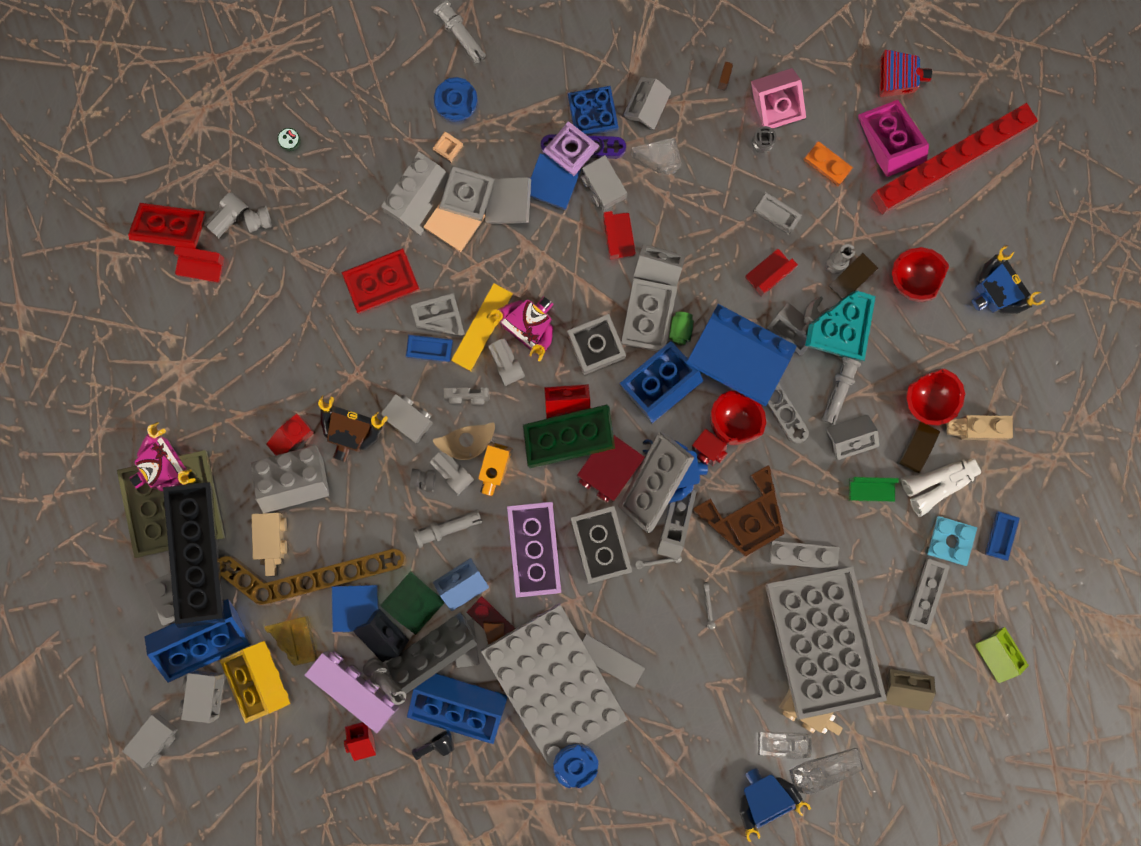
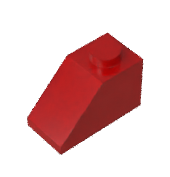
(290, 435)

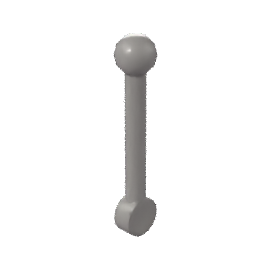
(640, 564)
(710, 624)

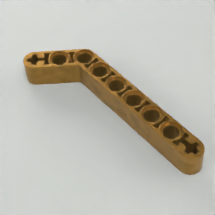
(316, 575)

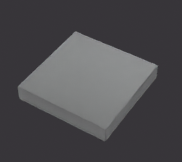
(466, 193)
(509, 201)

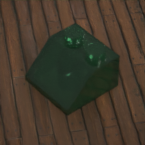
(413, 603)

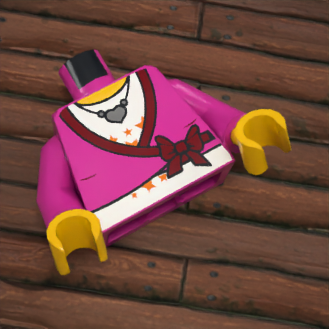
(527, 323)
(159, 463)

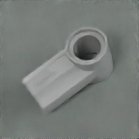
(229, 210)
(508, 366)
(454, 474)

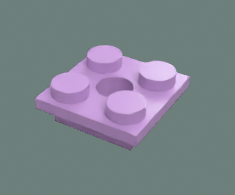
(571, 160)

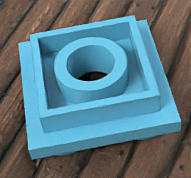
(964, 535)

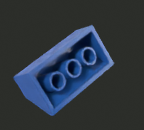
(186, 649)
(458, 707)

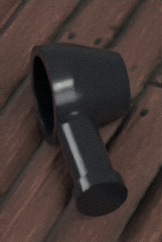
(442, 743)

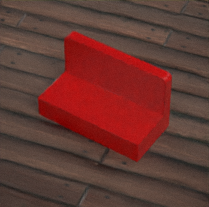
(619, 235)
(198, 264)
(770, 272)
(566, 399)

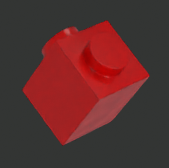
(709, 448)
(359, 741)

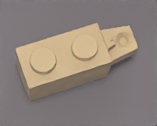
(982, 427)
(268, 540)
(820, 723)

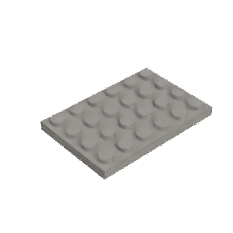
(825, 643)
(553, 683)

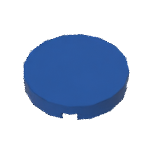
(455, 99)
(575, 766)

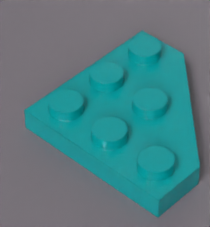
(844, 327)

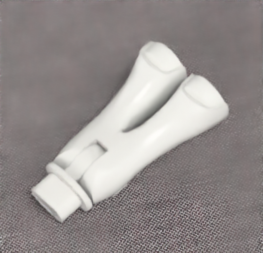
(951, 479)

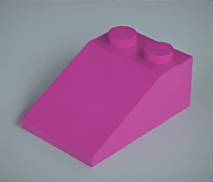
(894, 138)

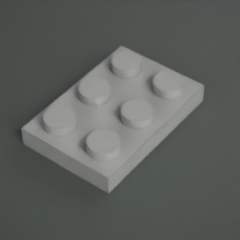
(648, 315)

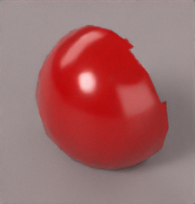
(919, 274)
(936, 397)
(737, 418)

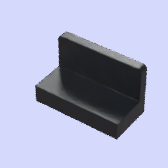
(382, 636)

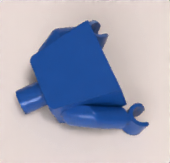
(690, 478)

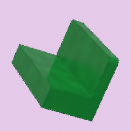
(872, 489)

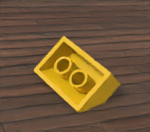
(255, 681)

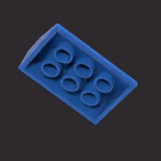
(741, 355)

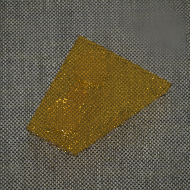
(295, 640)

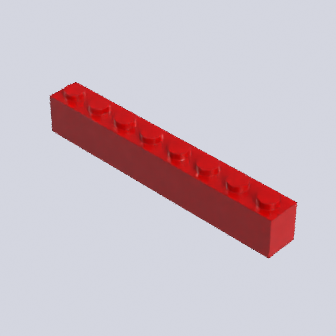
(954, 158)

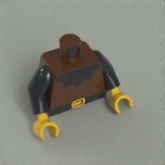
(348, 429)

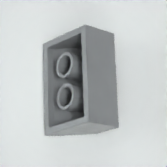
(417, 193)

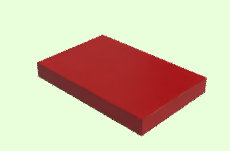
(167, 225)
(380, 281)

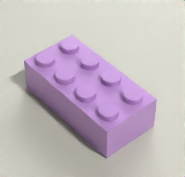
(534, 549)
(351, 690)

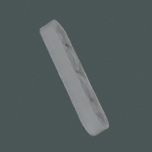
(784, 403)

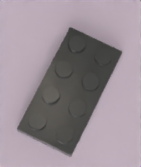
(432, 653)

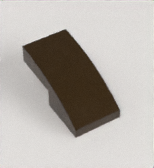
(853, 276)
(919, 447)

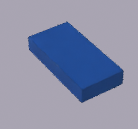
(429, 348)
(1002, 536)

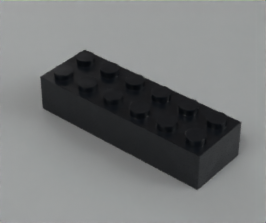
(193, 555)

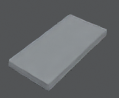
(655, 482)

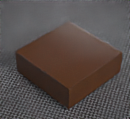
(725, 75)

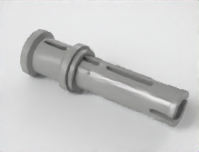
(454, 23)
(840, 259)
(843, 381)
(437, 531)
(381, 678)

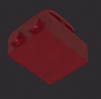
(610, 470)

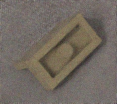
(910, 690)

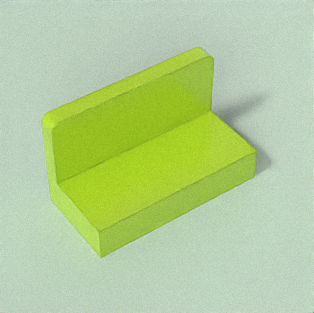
(1002, 655)

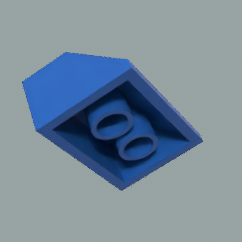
(661, 382)

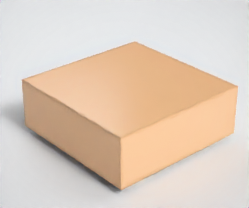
(447, 147)

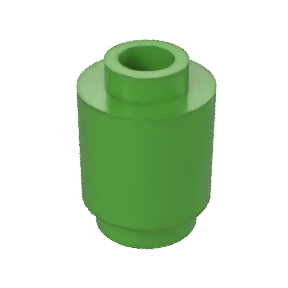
(681, 328)

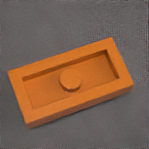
(828, 163)

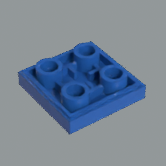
(593, 110)
(552, 182)
(353, 606)

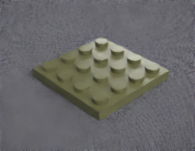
(146, 506)

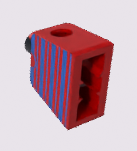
(901, 73)

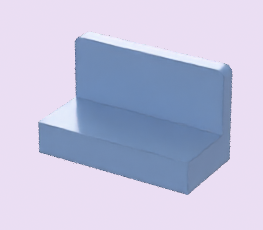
(460, 585)

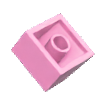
(779, 98)

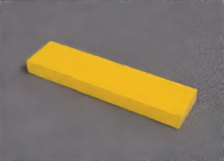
(480, 328)

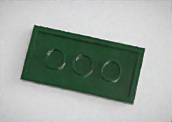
(568, 436)

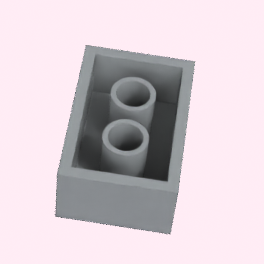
(289, 479)
(601, 545)

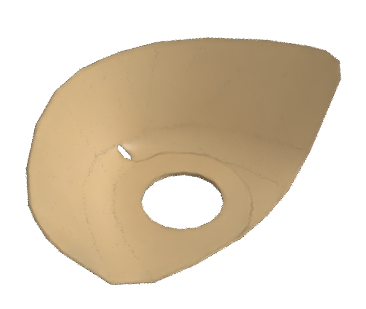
(451, 446)

